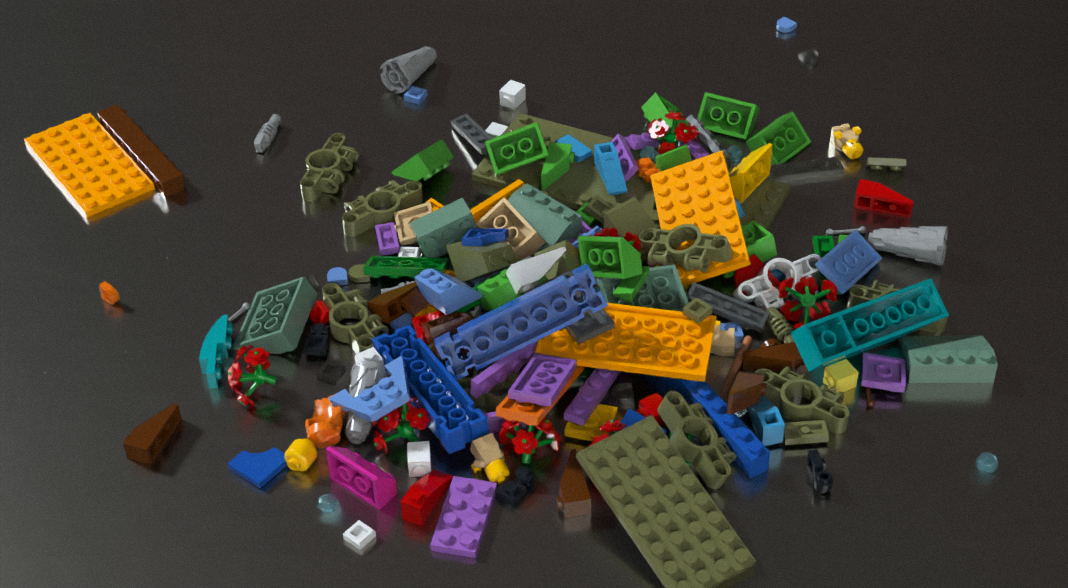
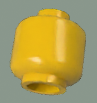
(300, 454)

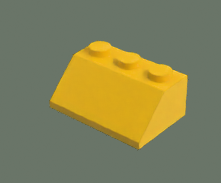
(751, 172)

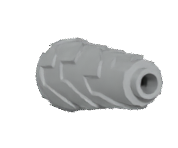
(403, 70)
(922, 243)
(362, 377)

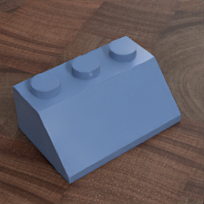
(445, 291)

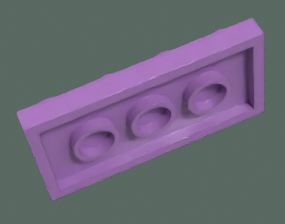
(542, 379)
(464, 517)

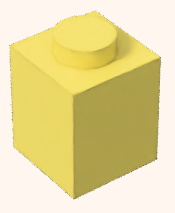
(841, 376)

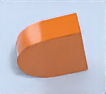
(109, 293)

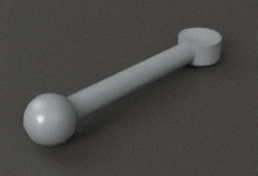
(829, 232)
(246, 306)

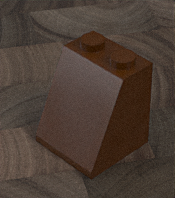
(441, 326)

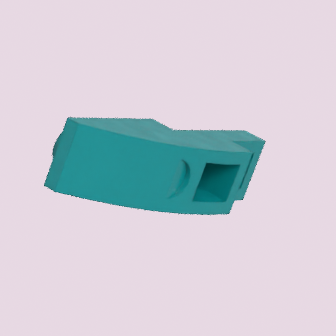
(214, 349)

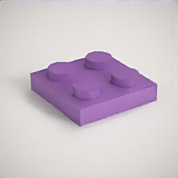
(883, 372)

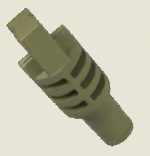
(779, 326)

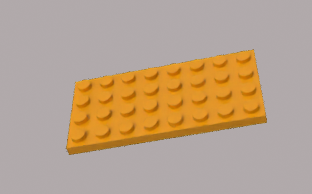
(89, 164)
(704, 197)
(641, 343)

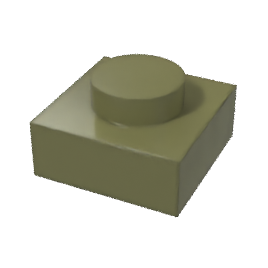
(697, 310)

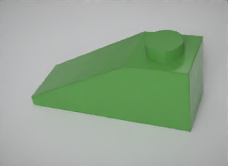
(556, 163)

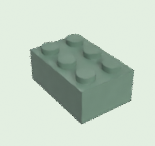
(442, 228)

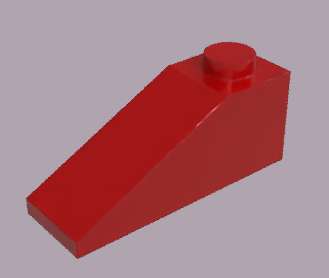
(881, 199)
(424, 496)

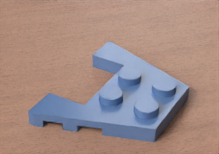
(379, 399)

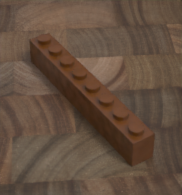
(142, 150)

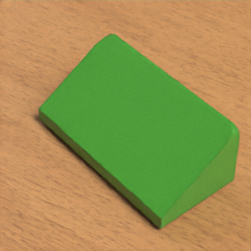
(673, 158)
(630, 287)

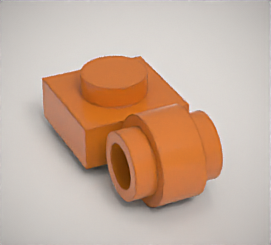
(646, 168)

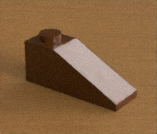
(388, 304)
(774, 359)
(746, 391)
(150, 436)
(573, 491)

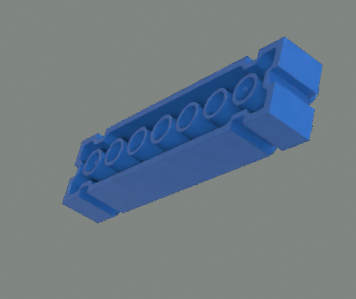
(520, 322)
(435, 389)

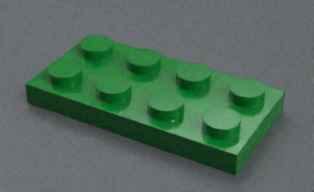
(403, 266)

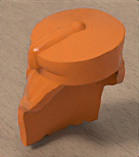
(325, 424)

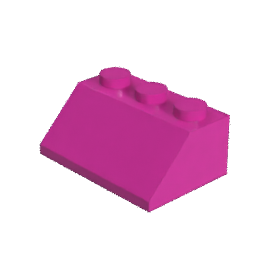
(360, 476)

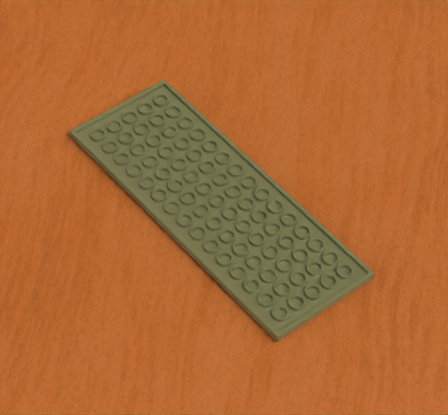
(584, 181)

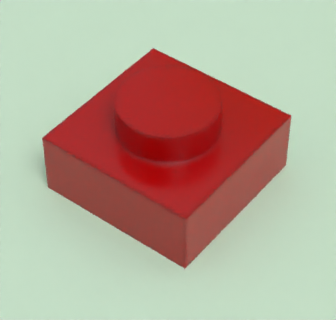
(319, 312)

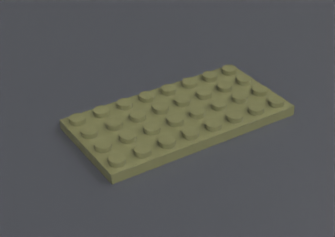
(665, 508)

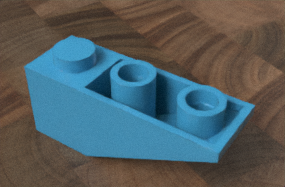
(609, 168)
(767, 422)

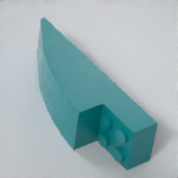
(868, 325)

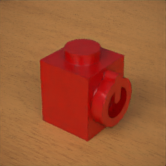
(648, 407)

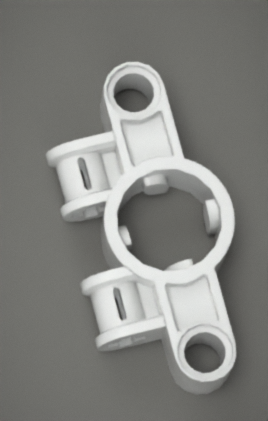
(760, 288)

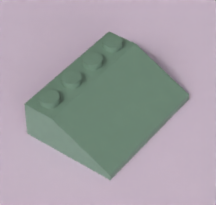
(546, 216)
(660, 291)
(277, 317)
(948, 359)

